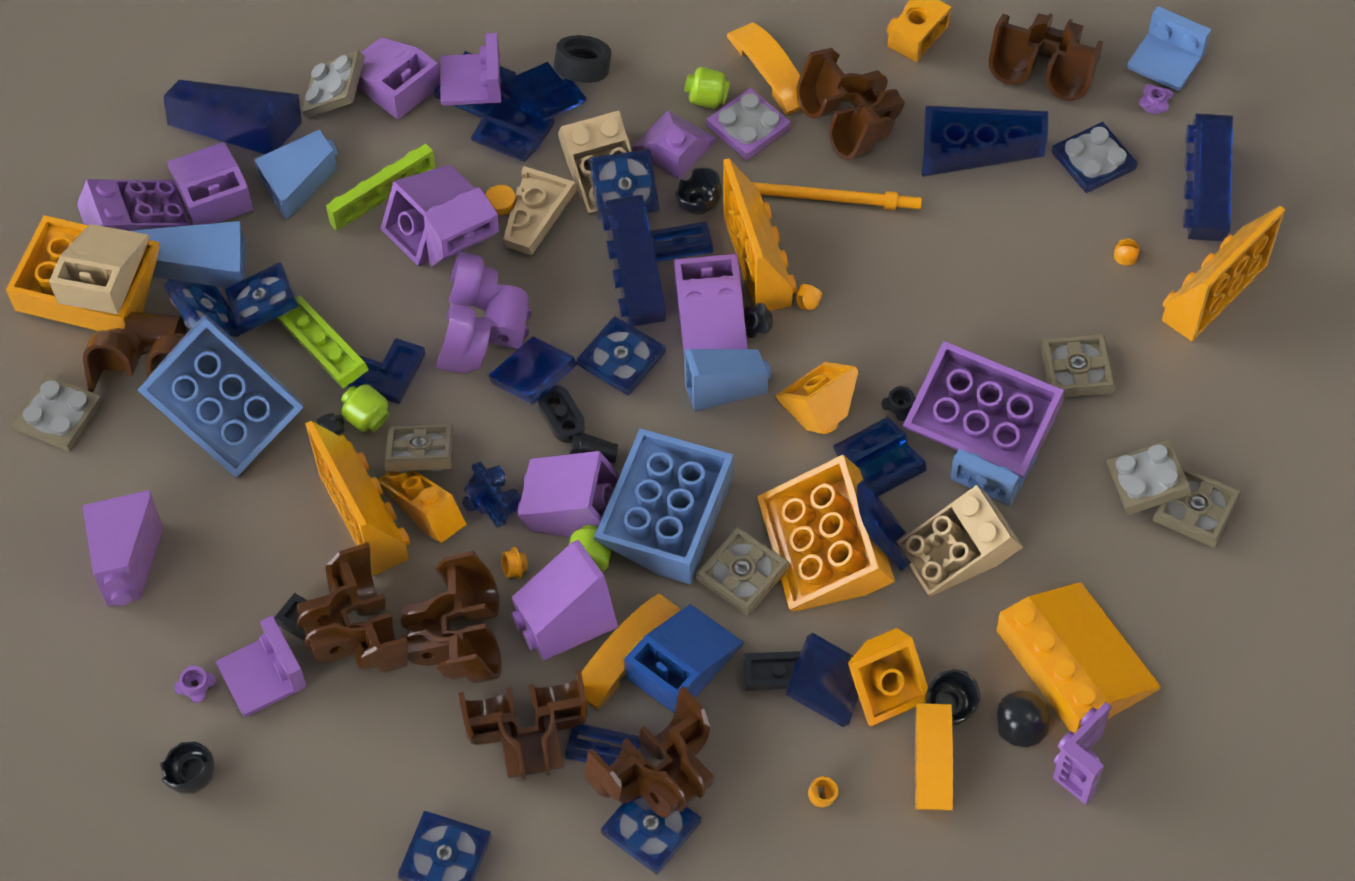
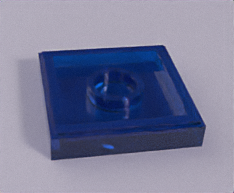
(532, 370)
(824, 680)

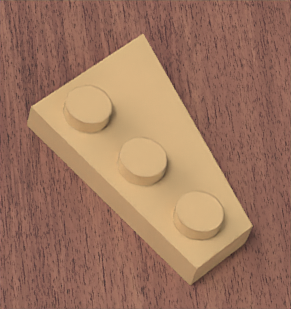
(536, 209)

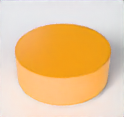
(501, 198)

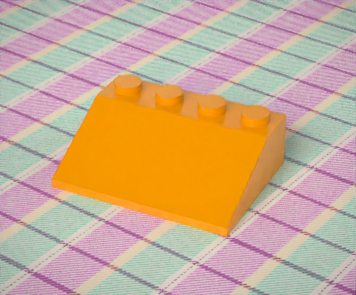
(755, 241)
(1222, 276)
(33, 295)
(358, 498)
(821, 534)
(1074, 653)

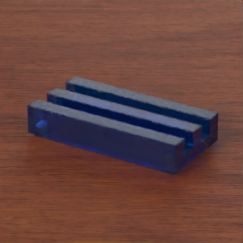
(680, 245)
(598, 733)

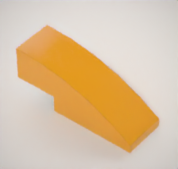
(934, 757)

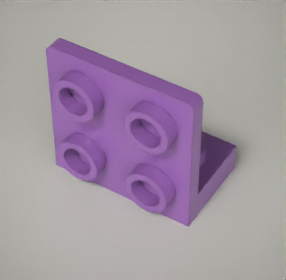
(472, 76)
(262, 671)
(1076, 765)

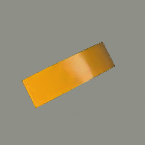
(770, 62)
(607, 665)

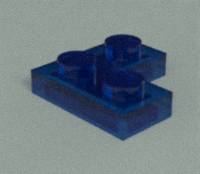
(396, 371)

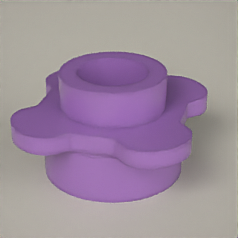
(1155, 99)
(191, 675)

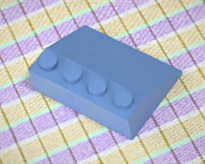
(220, 396)
(666, 504)

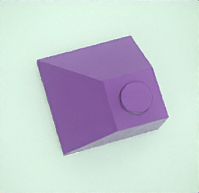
(674, 144)

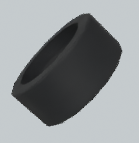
(582, 59)

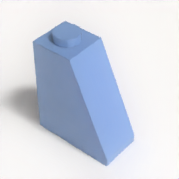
(297, 170)
(724, 376)

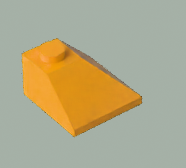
(821, 396)
(888, 676)

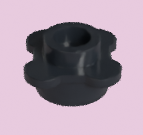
(757, 320)
(897, 395)
(332, 423)

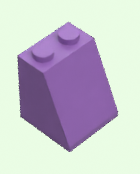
(410, 199)
(566, 492)
(122, 544)
(564, 604)

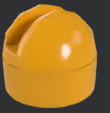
(1126, 252)
(808, 297)
(829, 792)

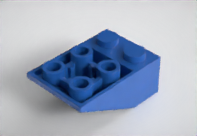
(680, 653)

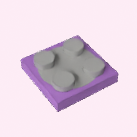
(748, 124)

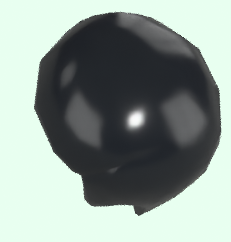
(700, 191)
(956, 689)
(1023, 718)
(188, 767)

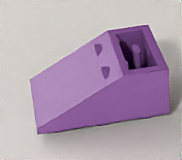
(397, 76)
(211, 185)
(131, 204)
(459, 225)
(710, 302)

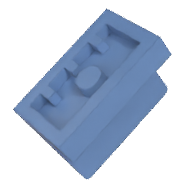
(1170, 49)
(995, 480)

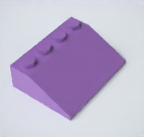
(984, 408)

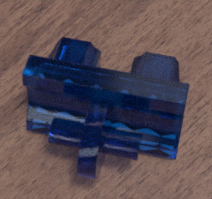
(485, 494)

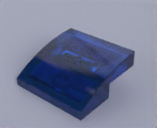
(543, 92)
(511, 130)
(882, 456)
(881, 525)

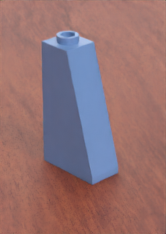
(200, 253)

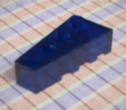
(980, 137)

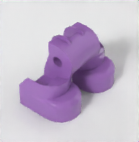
(504, 317)

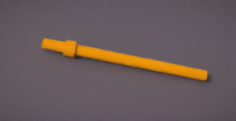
(889, 200)

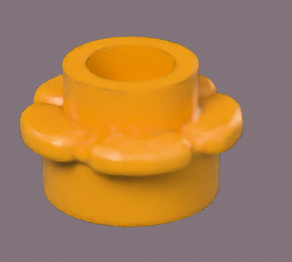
(514, 563)

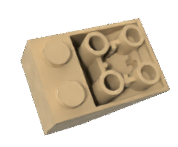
(588, 139)
(98, 268)
(959, 542)

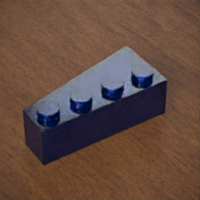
(234, 114)
(1208, 177)
(634, 261)

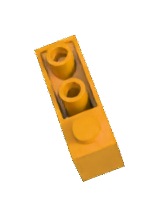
(424, 503)

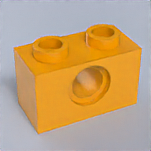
(918, 27)

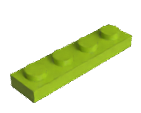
(377, 188)
(323, 343)

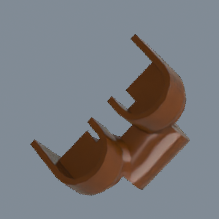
(1071, 63)
(855, 129)
(121, 348)
(328, 624)
(462, 652)
(533, 747)
(673, 781)

